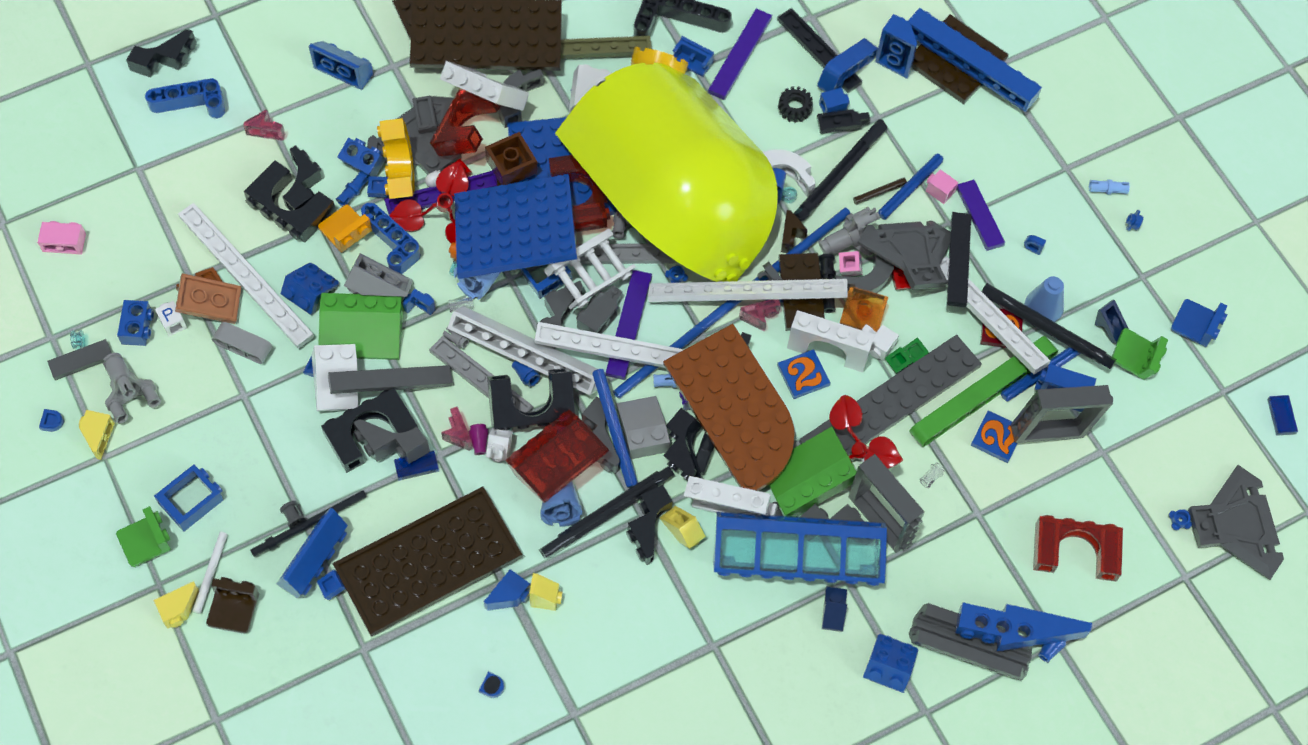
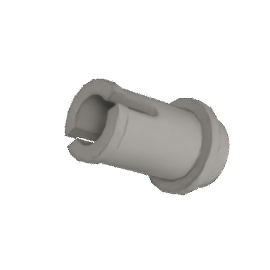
(459, 340)

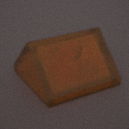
(863, 308)

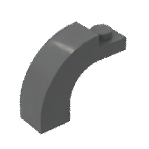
(525, 82)
(875, 279)

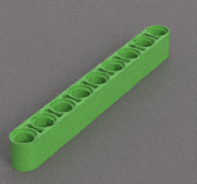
(975, 396)

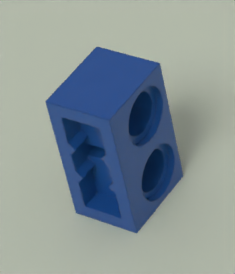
(360, 160)
(131, 323)

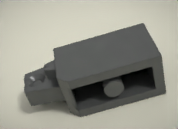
(600, 311)

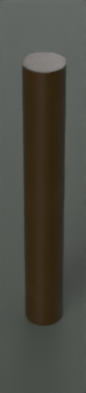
(880, 190)

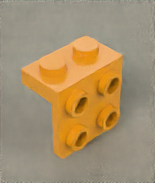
(345, 227)

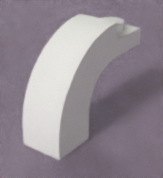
(794, 166)

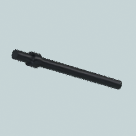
(272, 542)

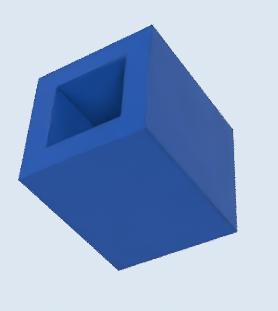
(834, 101)

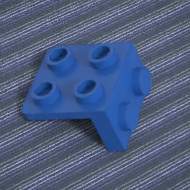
(306, 285)
(1199, 322)
(891, 663)

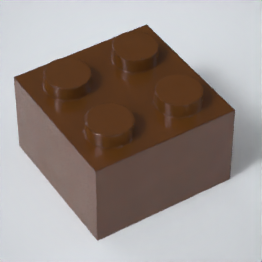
(511, 159)

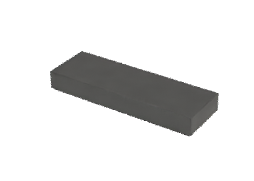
(79, 359)

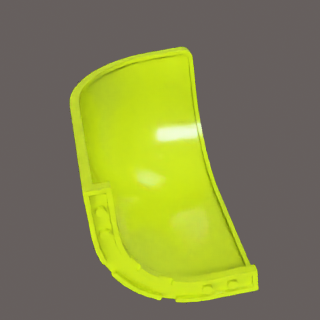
(675, 168)

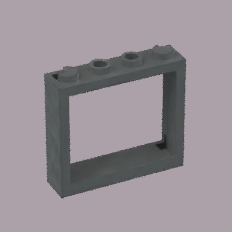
(1029, 428)
(876, 473)

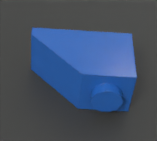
(508, 592)

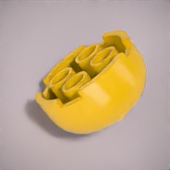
(652, 56)

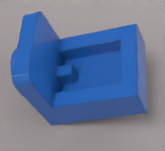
(422, 301)

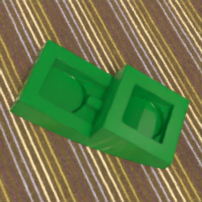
(905, 356)

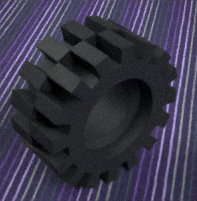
(795, 113)

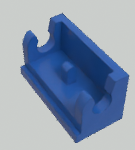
(697, 56)

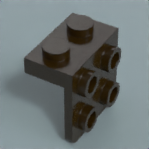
(232, 605)

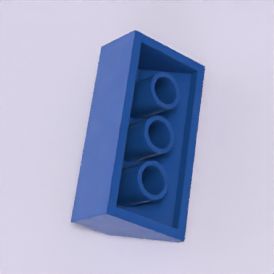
(312, 554)

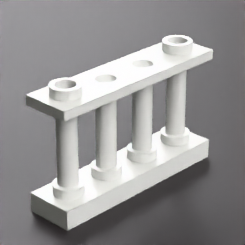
(587, 250)
(722, 497)

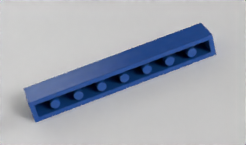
(974, 60)

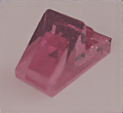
(262, 127)
(756, 313)
(458, 433)

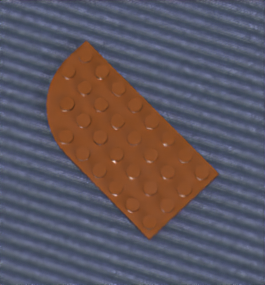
(735, 406)

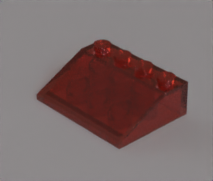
(556, 456)

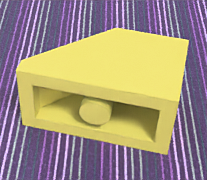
(96, 430)
(683, 526)
(544, 593)
(177, 605)

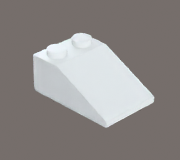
(333, 359)

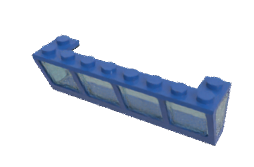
(800, 548)

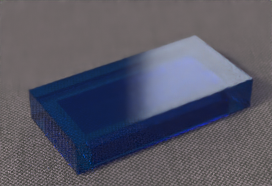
(1282, 415)
(422, 466)

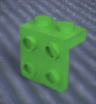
(1139, 354)
(144, 538)

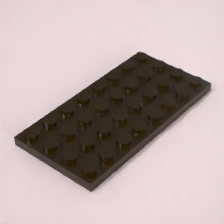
(487, 34)
(427, 561)

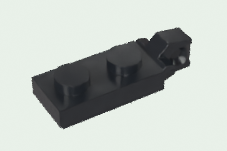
(842, 120)

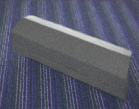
(935, 629)

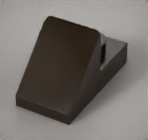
(792, 229)

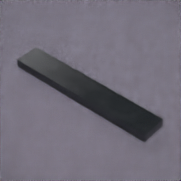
(813, 44)
(958, 260)

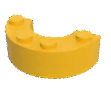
(399, 158)

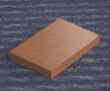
(208, 298)

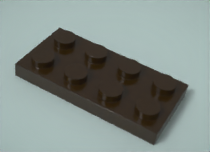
(800, 267)

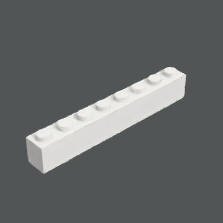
(520, 347)

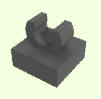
(770, 272)

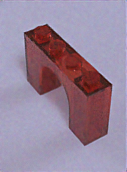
(451, 136)
(591, 213)
(1105, 540)

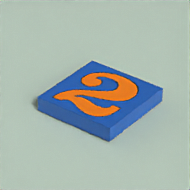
(803, 374)
(995, 437)

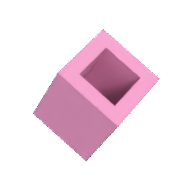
(941, 186)
(850, 263)

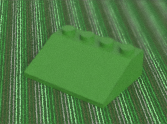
(362, 320)
(813, 474)

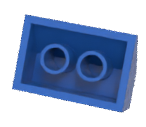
(897, 46)
(340, 64)

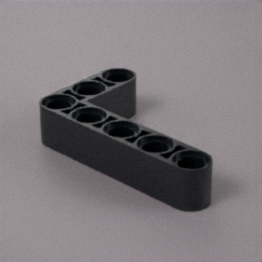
(685, 11)

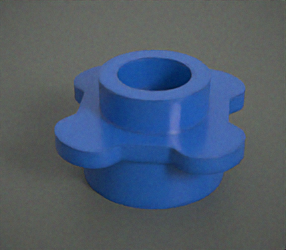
(1134, 220)
(676, 270)
(1184, 515)

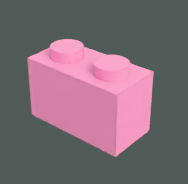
(61, 237)

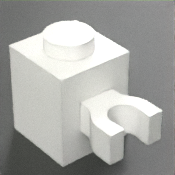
(883, 341)
(499, 444)

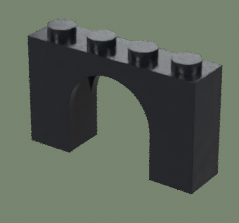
(300, 222)
(506, 415)
(340, 430)

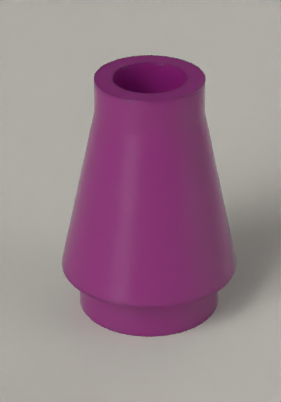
(479, 436)

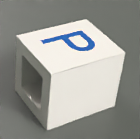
(171, 320)

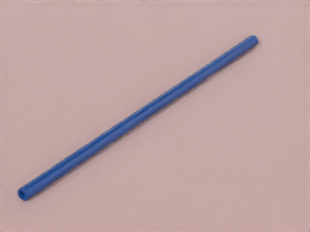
(729, 304)

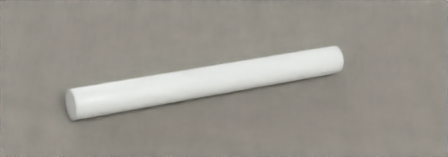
(210, 572)

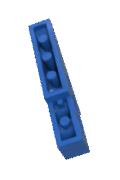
(1038, 626)

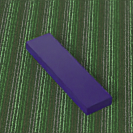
(980, 215)

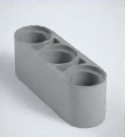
(242, 342)

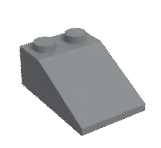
(374, 278)
(643, 427)

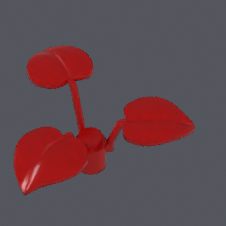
(449, 181)
(848, 414)

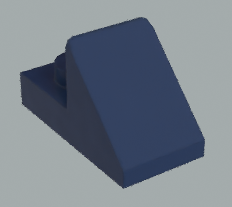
(1112, 320)
(834, 609)

